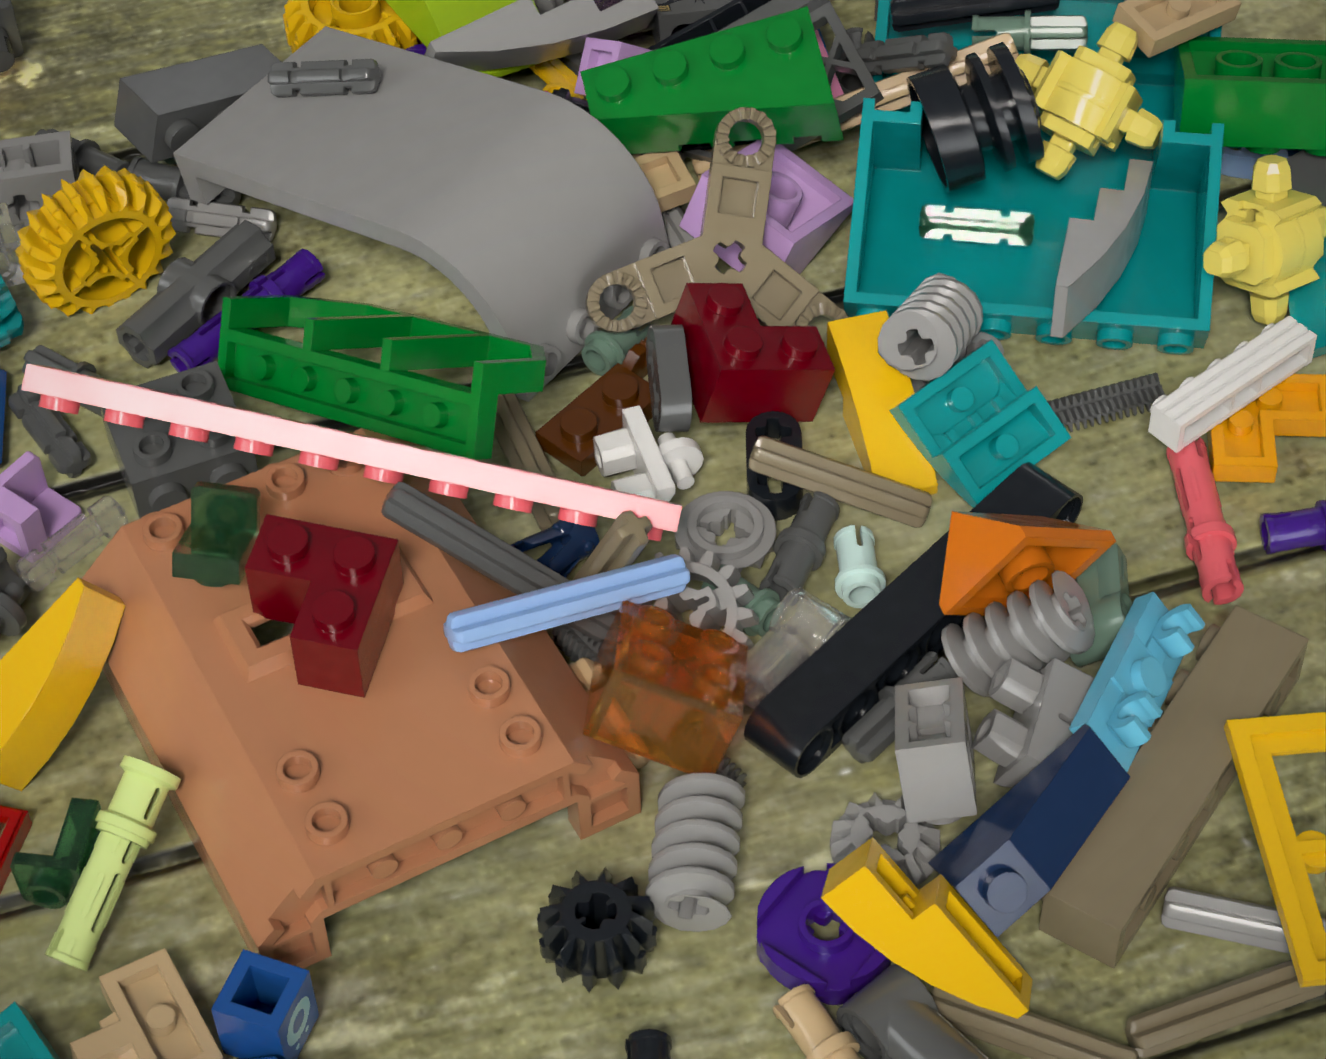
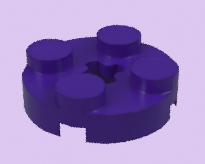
(797, 957)

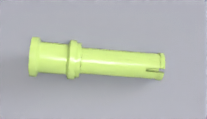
(123, 832)

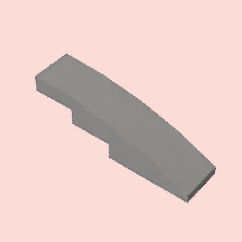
(524, 37)
(1100, 248)

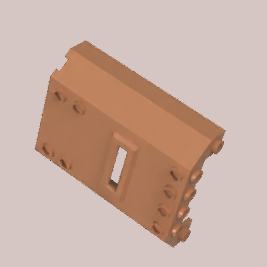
(327, 793)

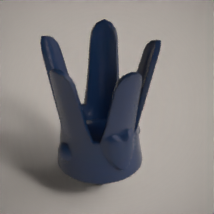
(568, 547)

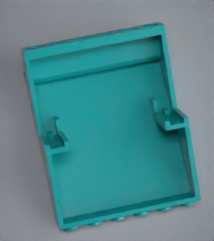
(1163, 289)

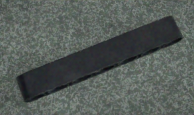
(883, 642)

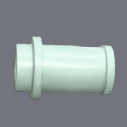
(858, 574)

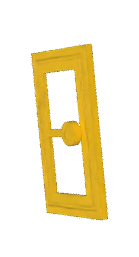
(1284, 855)

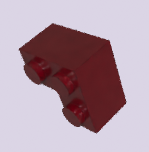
(744, 366)
(334, 590)

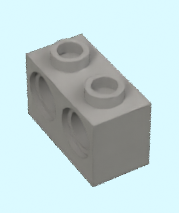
(935, 751)

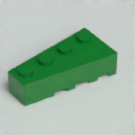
(688, 87)

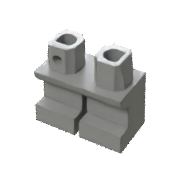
(1041, 720)

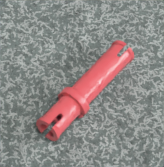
(1208, 538)

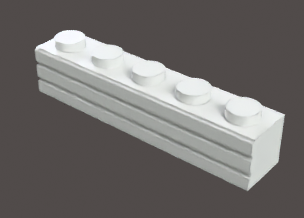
(1231, 383)

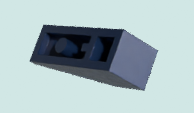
(1032, 831)

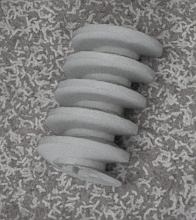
(931, 328)
(1028, 630)
(695, 851)

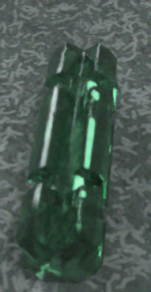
(976, 225)

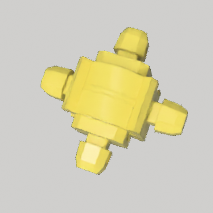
(1089, 101)
(1268, 240)

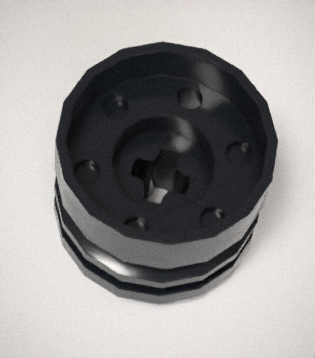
(977, 117)

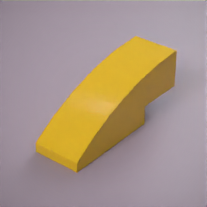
(868, 394)
(52, 676)
(926, 931)

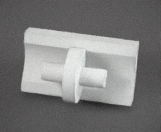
(653, 466)

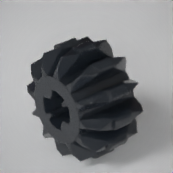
(597, 929)

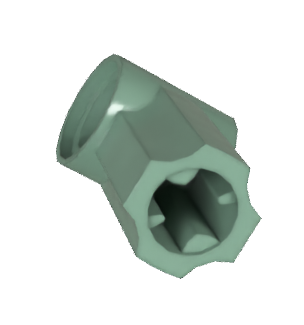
(1108, 596)

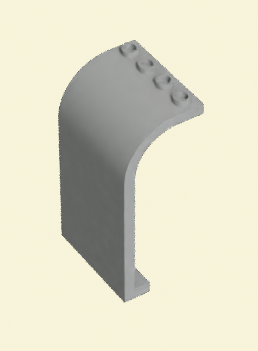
(457, 166)

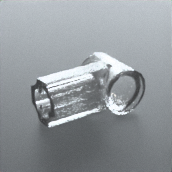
(794, 634)

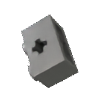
(34, 167)

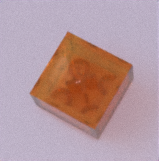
(667, 689)

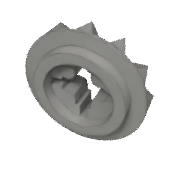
(712, 515)
(915, 843)

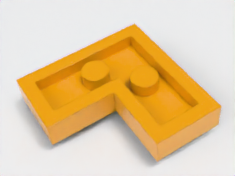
(1245, 444)

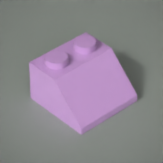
(800, 211)

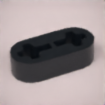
(786, 429)

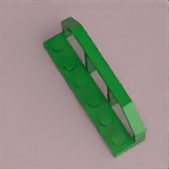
(369, 393)

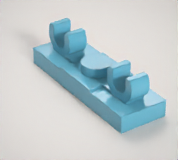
(1137, 675)

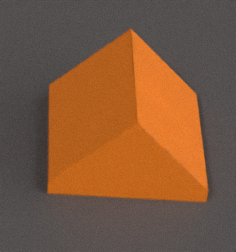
(1007, 552)

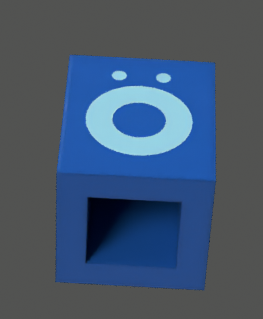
(265, 1008)

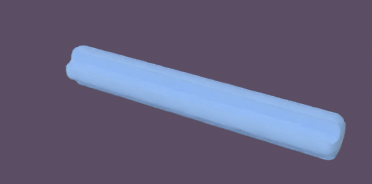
(565, 603)

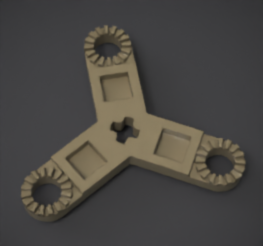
(731, 214)

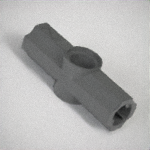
(194, 293)

